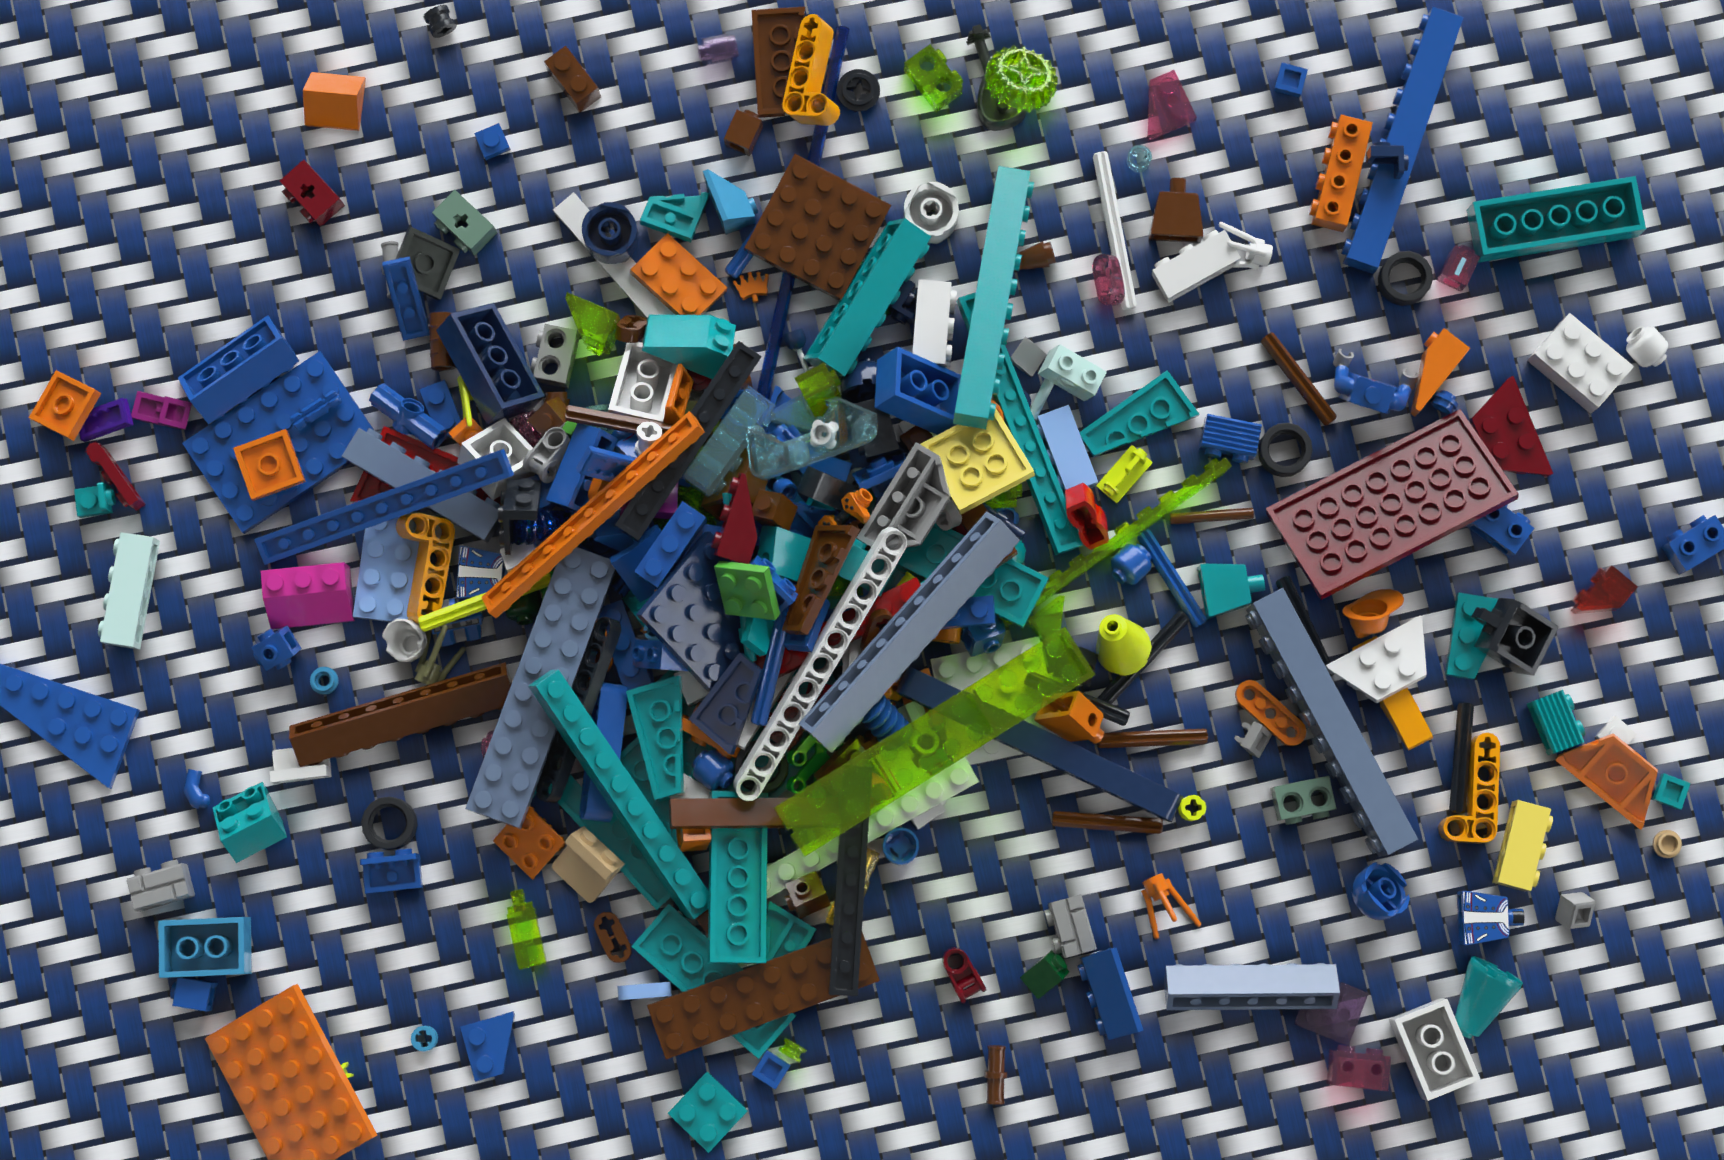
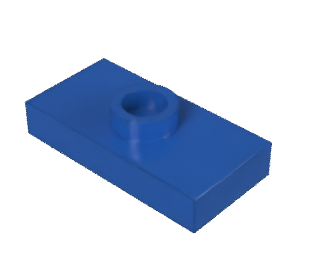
(603, 463)

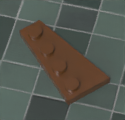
(774, 45)
(820, 568)

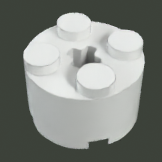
(935, 197)

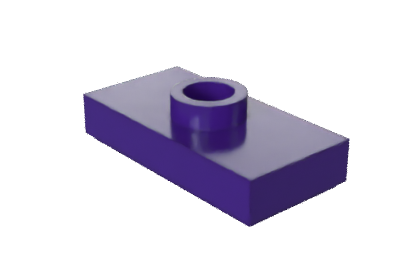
(106, 420)

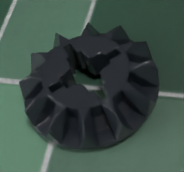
(850, 81)

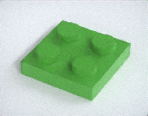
(747, 590)

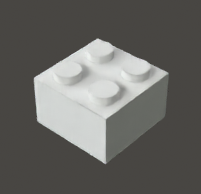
(494, 438)

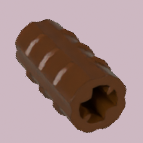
(439, 355)

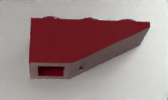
(738, 530)

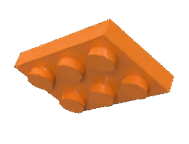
(677, 278)

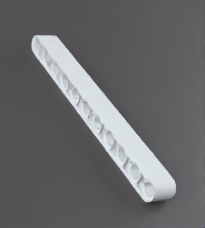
(819, 677)

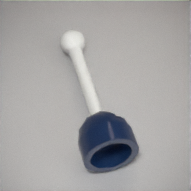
(795, 341)

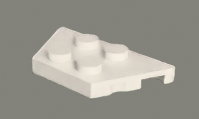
(1385, 663)

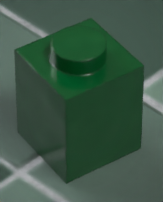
(1045, 974)

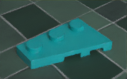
(1464, 658)

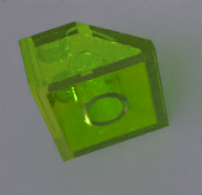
(594, 324)

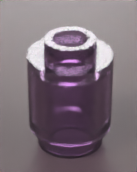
(718, 49)

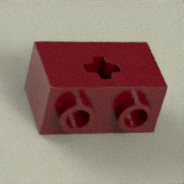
(305, 179)

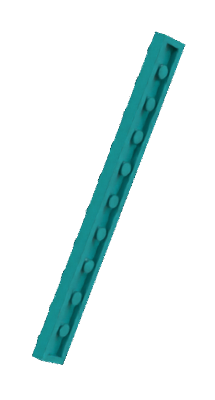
(1021, 423)

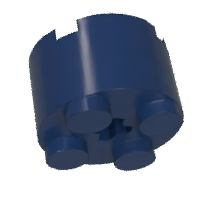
(599, 223)

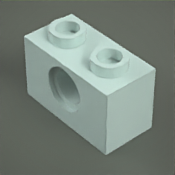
(1072, 372)

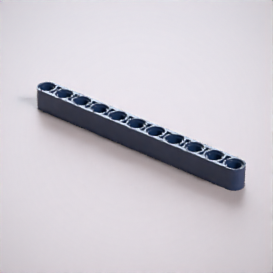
(1056, 752)

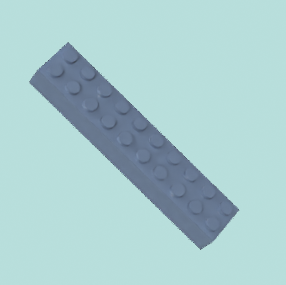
(1330, 723)
(524, 729)

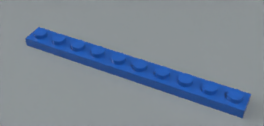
(384, 506)

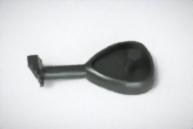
(991, 114)

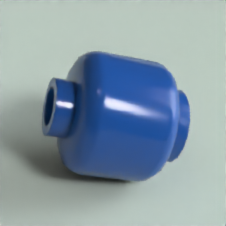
(1131, 564)
(713, 770)

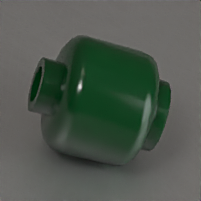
(525, 608)

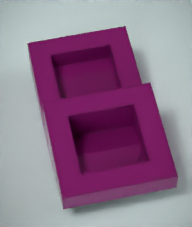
(161, 410)

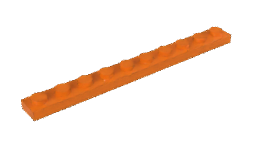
(592, 514)

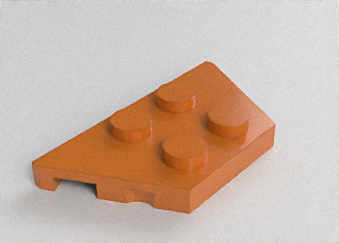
(1614, 774)

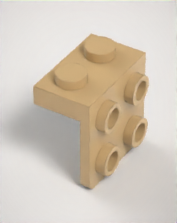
(587, 864)

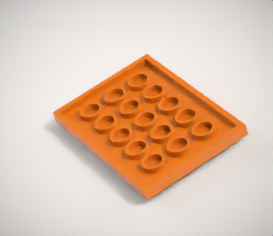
(290, 1081)

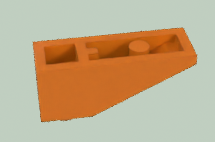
(1437, 363)

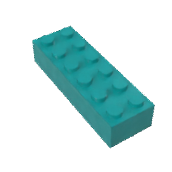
(1556, 219)
(868, 297)

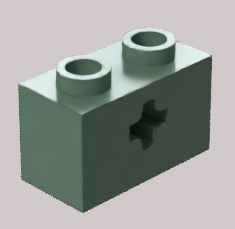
(457, 209)

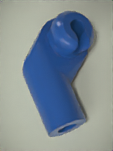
(193, 792)

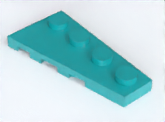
(1140, 415)
(659, 729)

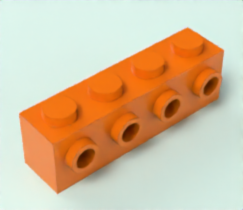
(1341, 173)

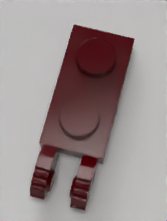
(113, 474)

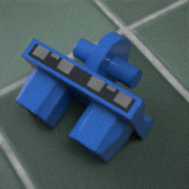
(472, 626)

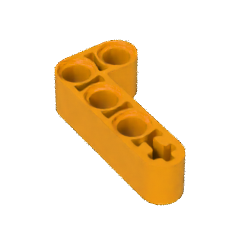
(813, 39)
(423, 568)
(1489, 789)

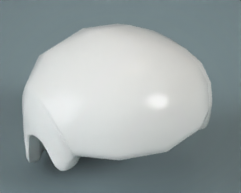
(404, 640)

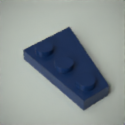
(728, 703)

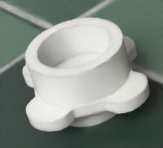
(817, 430)

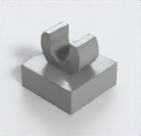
(1255, 739)

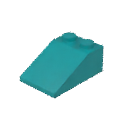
(693, 340)

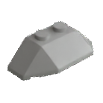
(911, 500)

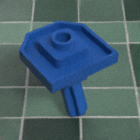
(879, 474)

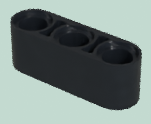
(824, 488)

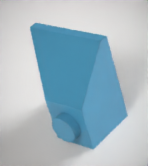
(730, 203)

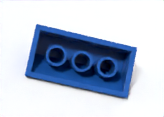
(238, 370)

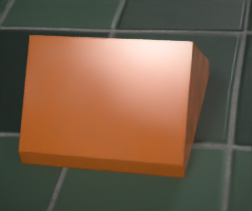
(333, 101)

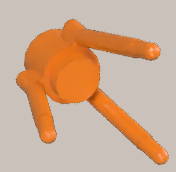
(1158, 888)

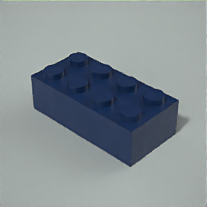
(490, 363)

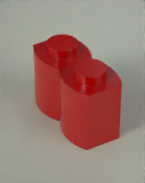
(1086, 516)

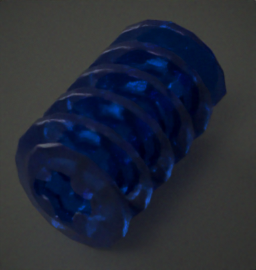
(538, 530)

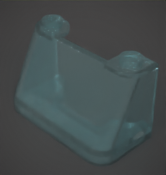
(774, 458)

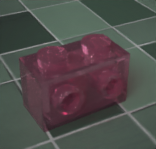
(1357, 1069)

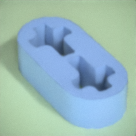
(647, 990)

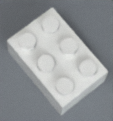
(933, 322)
(1580, 363)
(642, 385)
(1434, 1049)

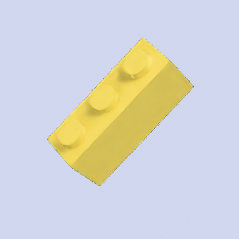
(1522, 846)

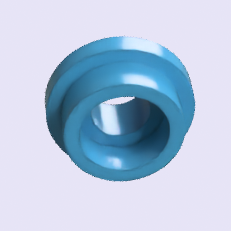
(316, 677)

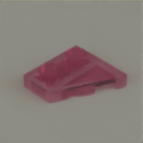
(1167, 105)

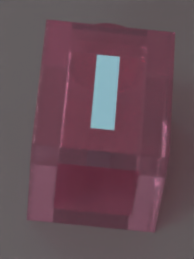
(1458, 267)

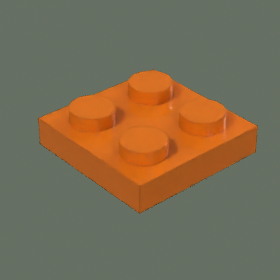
(65, 405)
(269, 464)

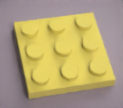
(980, 462)

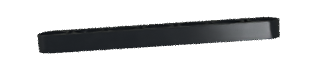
(588, 698)

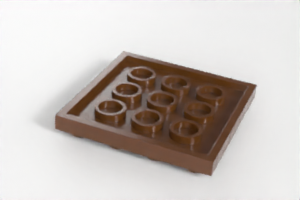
(817, 227)

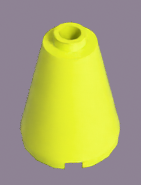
(1122, 645)

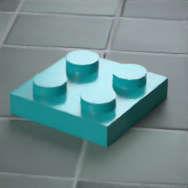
(707, 1111)

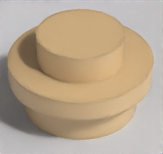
(1667, 844)

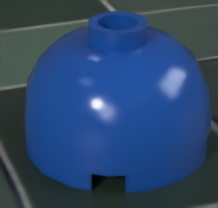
(1380, 892)

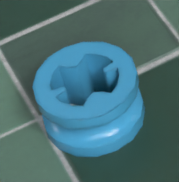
(429, 1031)

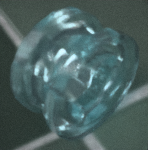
(1135, 151)

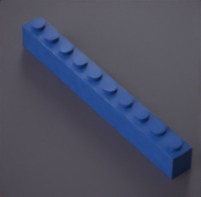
(1404, 129)

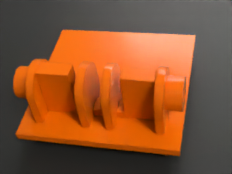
(532, 844)

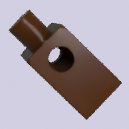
(1177, 215)

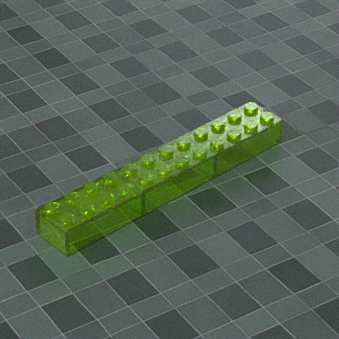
(933, 741)

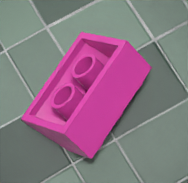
(308, 595)

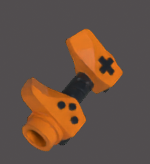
(854, 505)

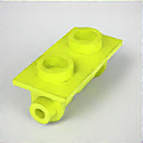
(1124, 473)

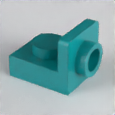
(94, 500)

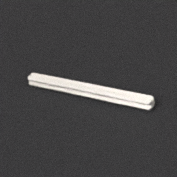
(1113, 224)

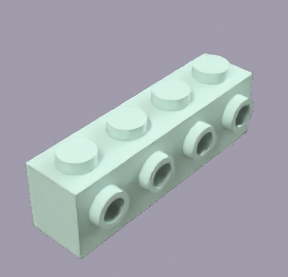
(129, 590)

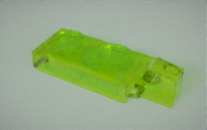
(525, 932)

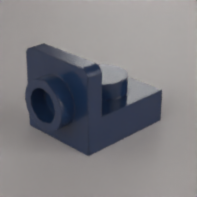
(905, 299)

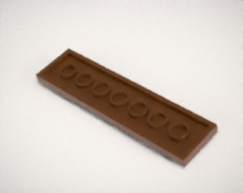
(750, 998)

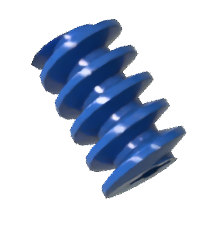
(884, 719)

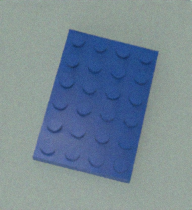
(316, 446)

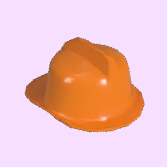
(1372, 611)

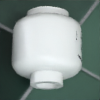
(1647, 346)

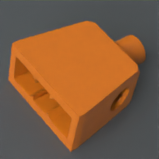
(1072, 718)

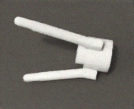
(1256, 251)

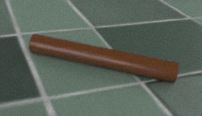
(1210, 516)

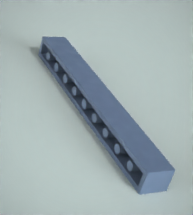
(909, 632)

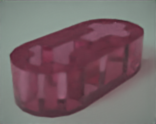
(1108, 279)

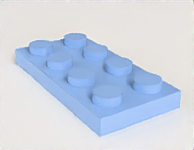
(385, 573)

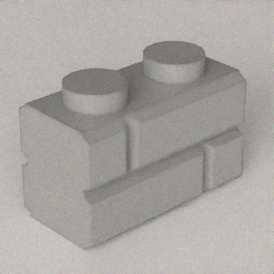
(160, 886)
(1071, 926)

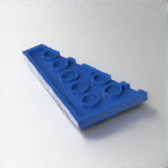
(75, 722)

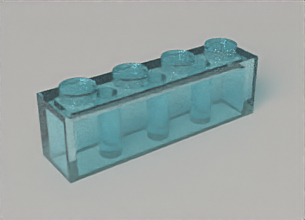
(728, 442)

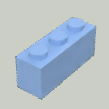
(1066, 448)

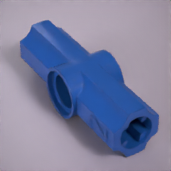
(408, 416)

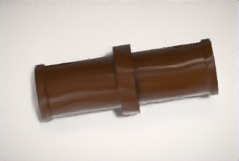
(995, 1074)

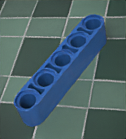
(610, 719)

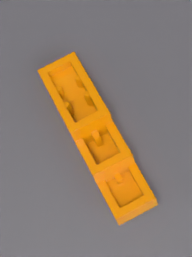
(1404, 716)

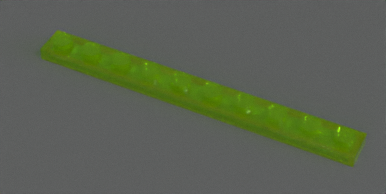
(1127, 532)

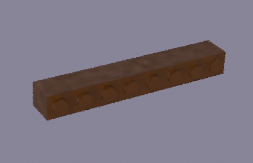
(400, 715)

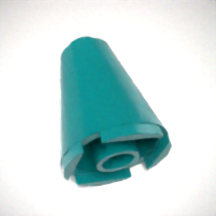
(1483, 996)

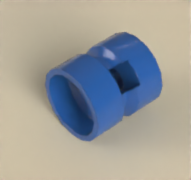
(900, 846)

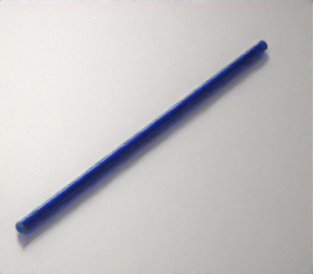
(787, 281)

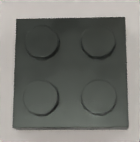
(430, 260)

